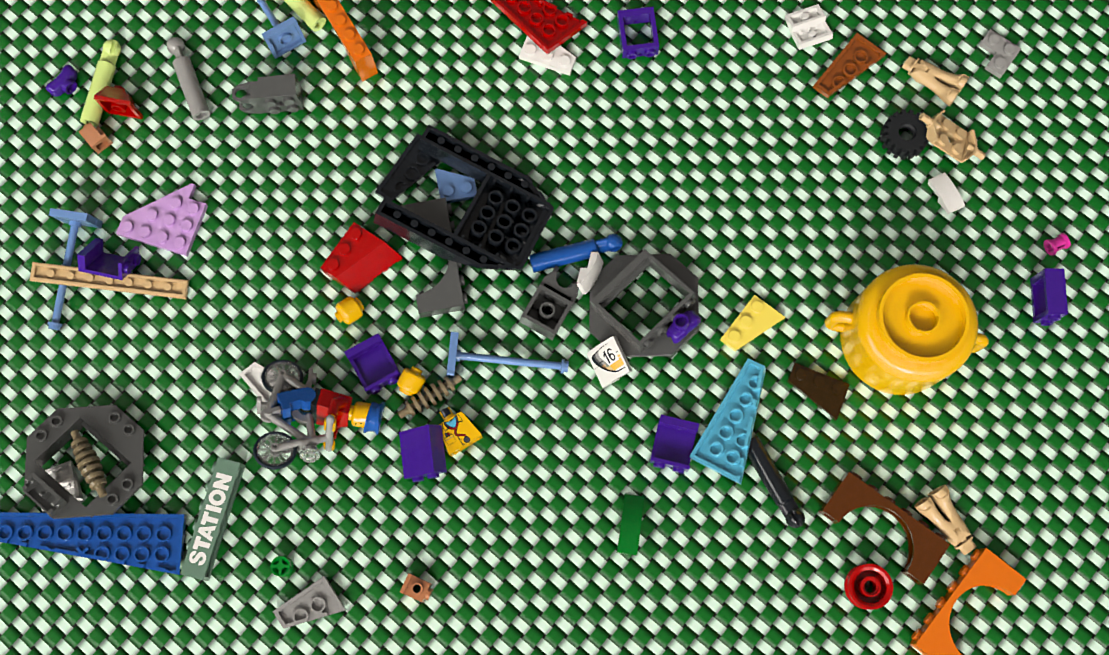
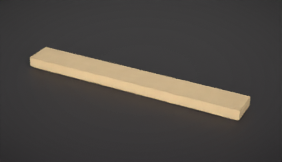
(130, 284)

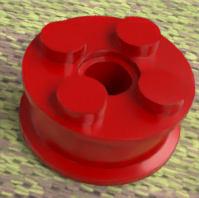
(881, 582)

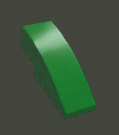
(630, 525)

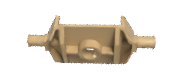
(951, 137)

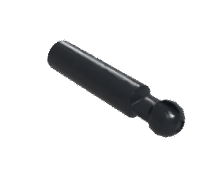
(775, 483)

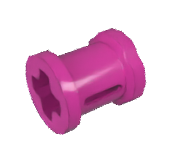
(1056, 244)

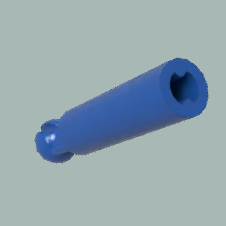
(574, 252)

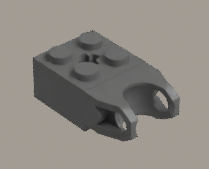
(271, 95)
(555, 300)

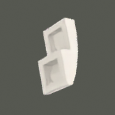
(947, 193)
(589, 275)

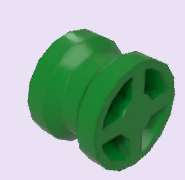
(278, 565)

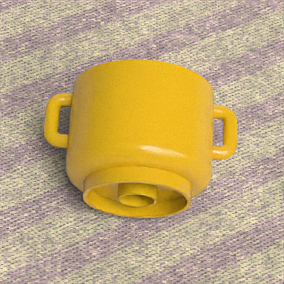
(908, 329)

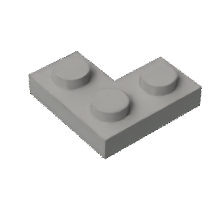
(1003, 52)

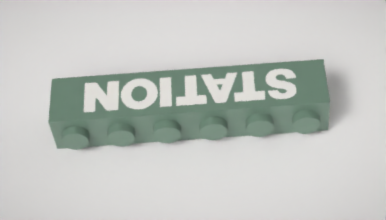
(212, 519)

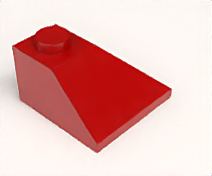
(117, 102)

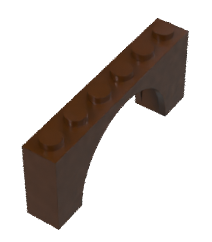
(924, 545)

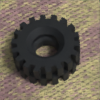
(896, 143)

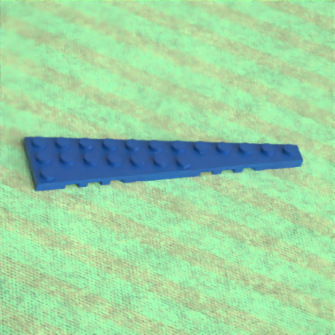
(119, 538)

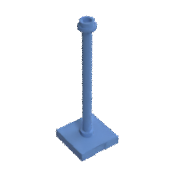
(283, 35)
(75, 221)
(457, 355)

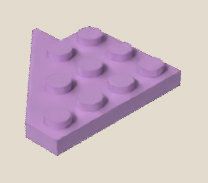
(167, 222)

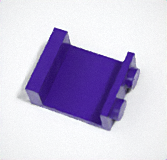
(95, 261)
(673, 443)

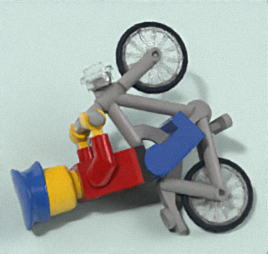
(299, 402)

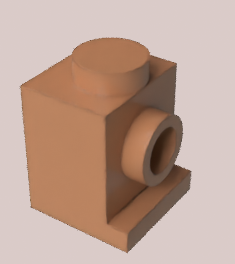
(95, 137)
(408, 588)

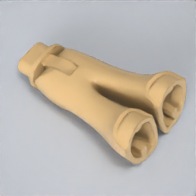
(942, 83)
(954, 527)

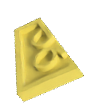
(750, 323)

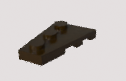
(820, 388)

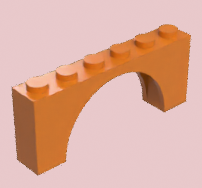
(349, 37)
(982, 570)

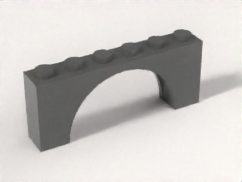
(448, 293)

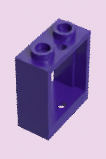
(636, 16)
(1049, 296)

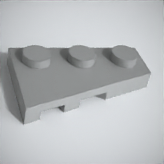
(310, 604)

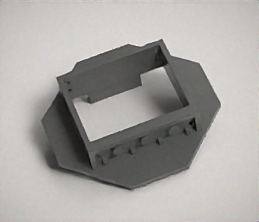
(616, 278)
(113, 430)

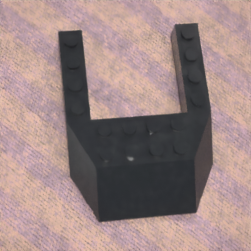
(499, 222)

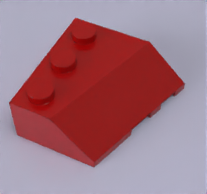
(359, 259)

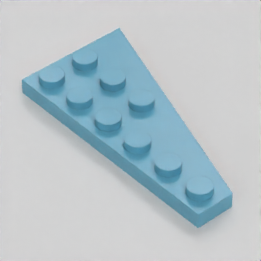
(729, 433)

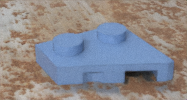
(455, 186)

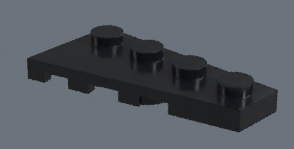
(406, 171)

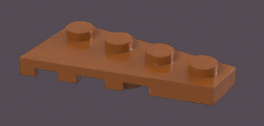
(849, 64)

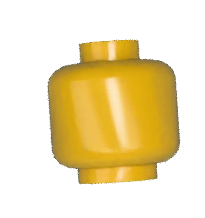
(349, 310)
(411, 381)

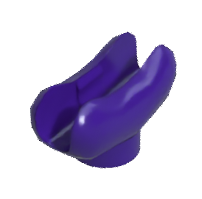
(63, 82)
(683, 325)

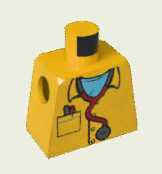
(457, 431)

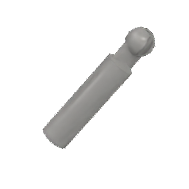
(188, 80)

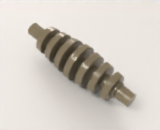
(436, 392)
(88, 463)

